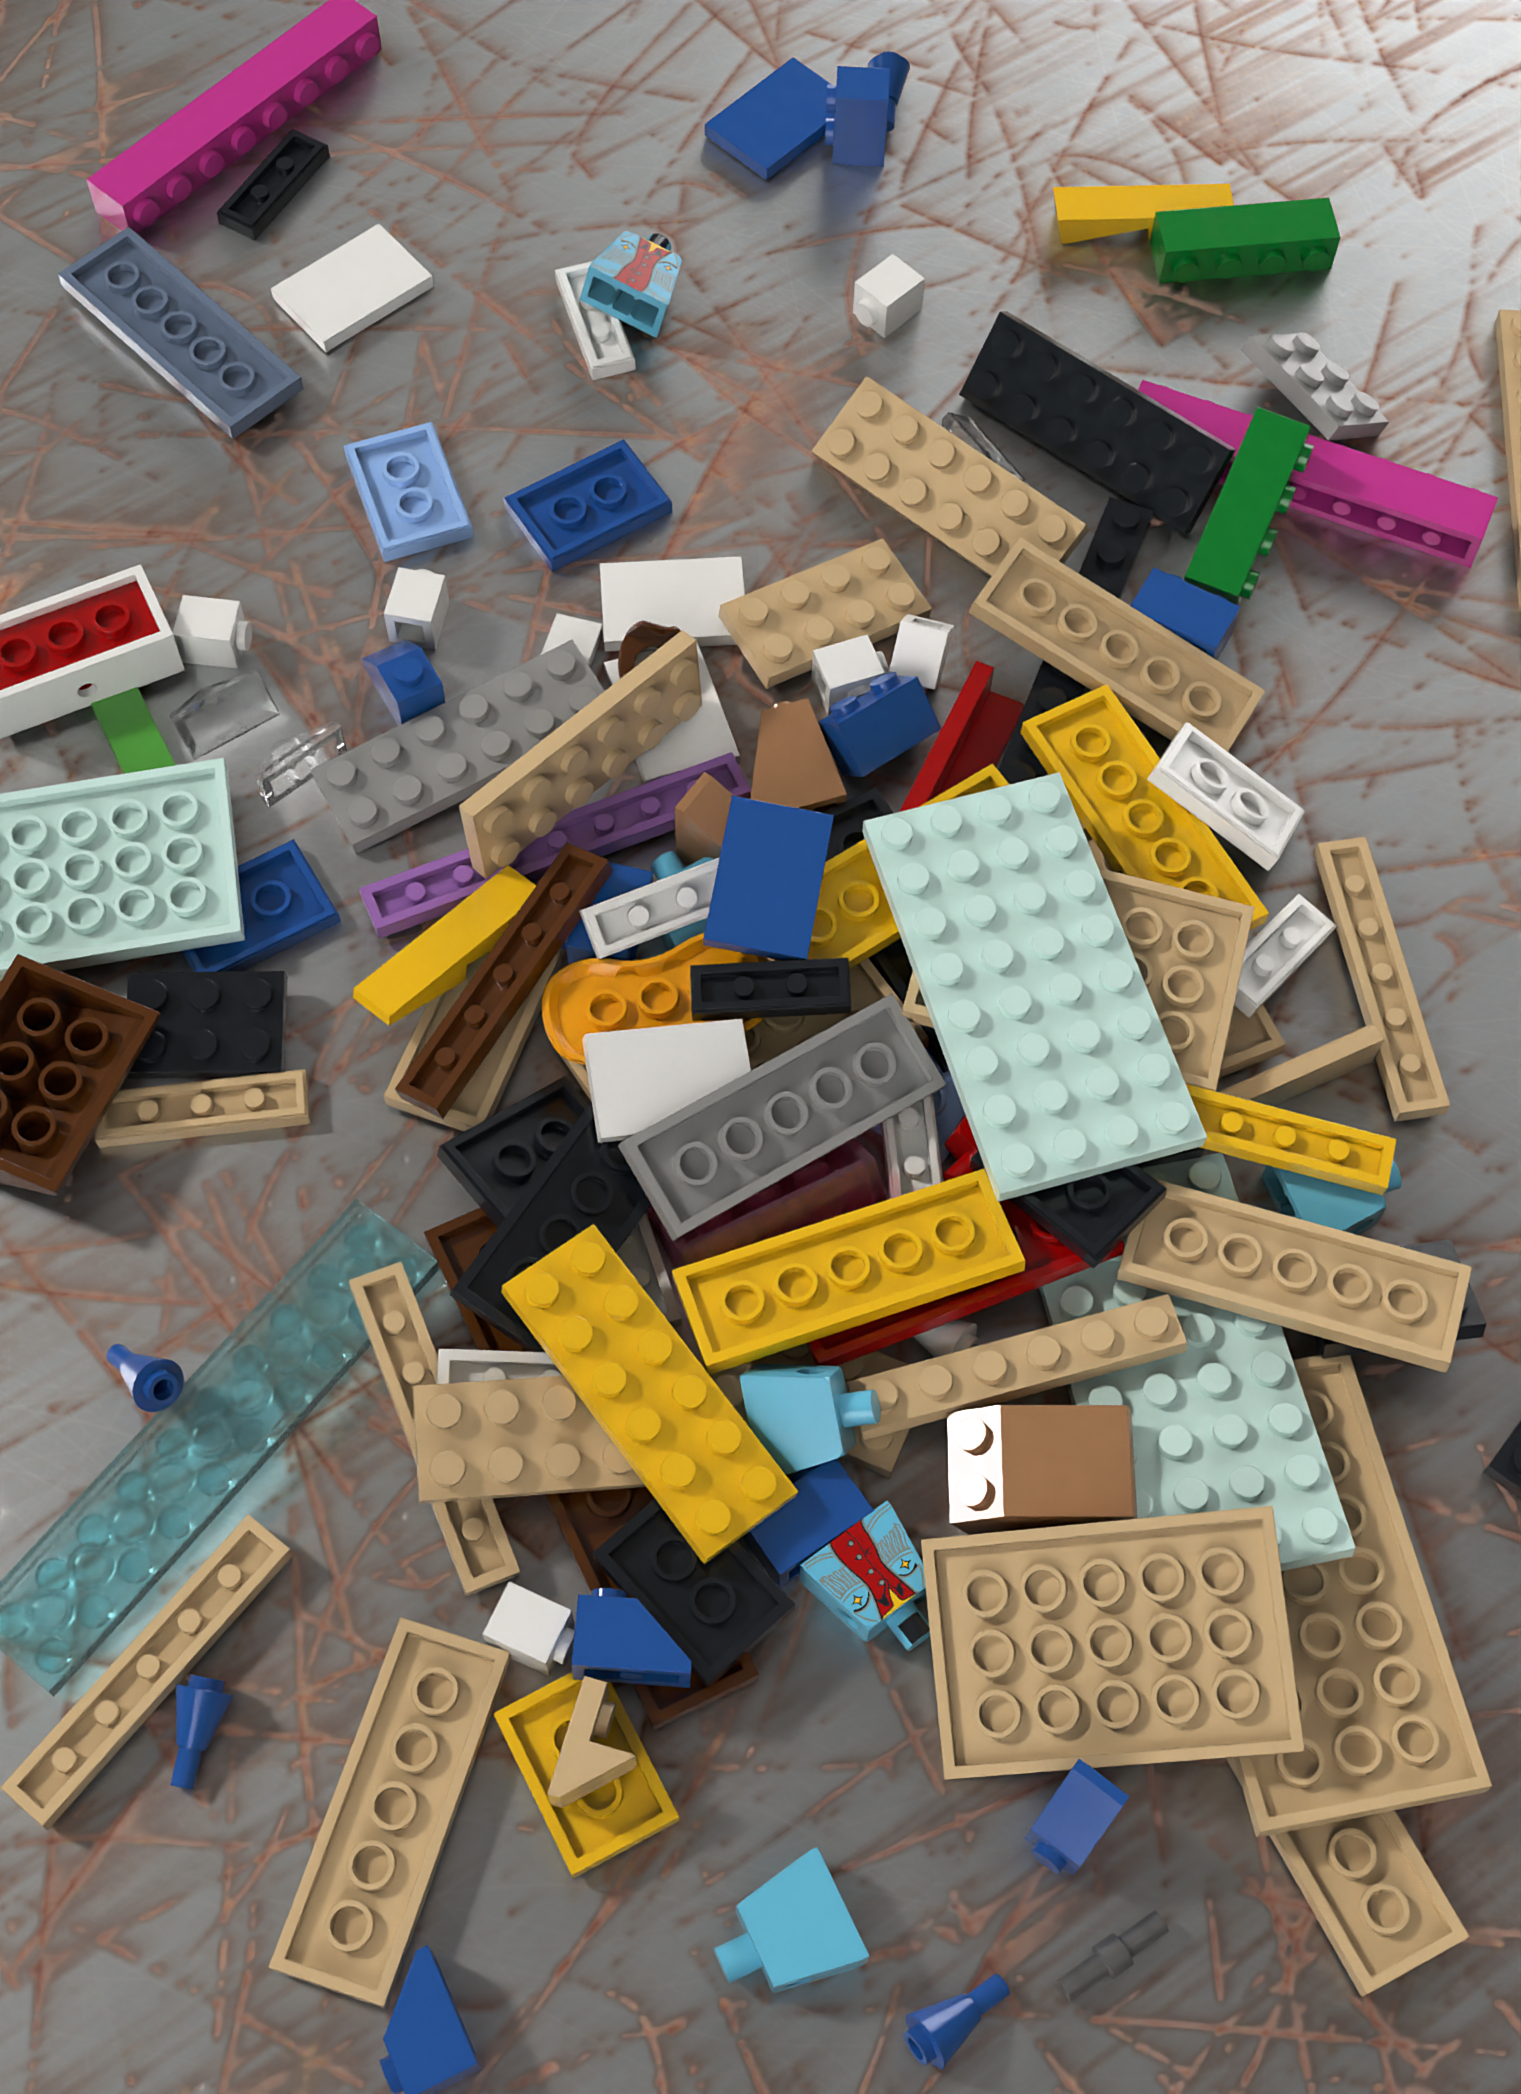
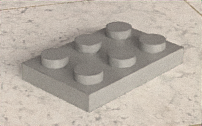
(1315, 385)

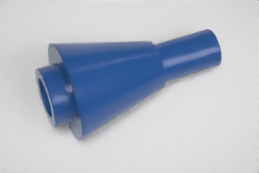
(899, 71)
(151, 1380)
(198, 1715)
(942, 2028)

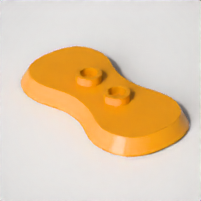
(627, 994)

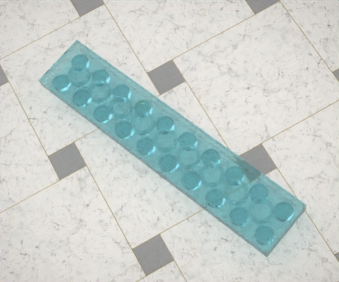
(197, 1452)

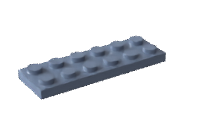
(181, 332)

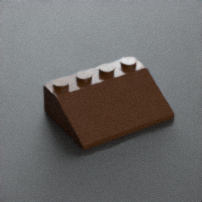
(59, 1068)

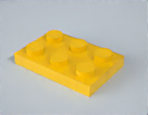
(605, 1819)

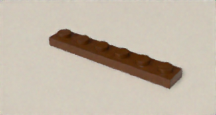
(503, 981)

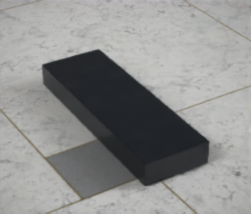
(273, 184)
(770, 989)

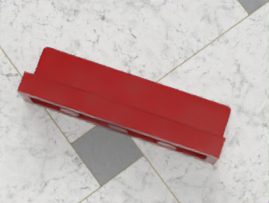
(969, 739)

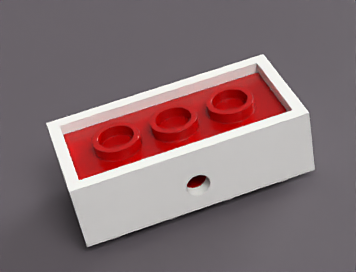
(82, 649)

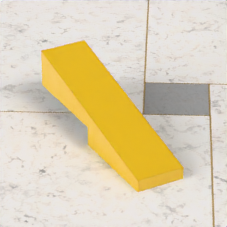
(1113, 210)
(442, 952)

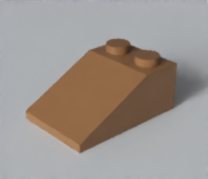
(1040, 1466)

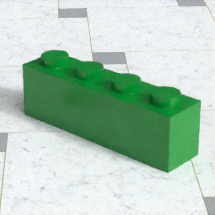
(1244, 240)
(1248, 505)

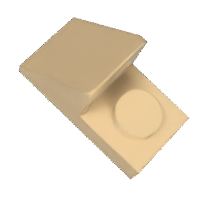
(582, 1762)

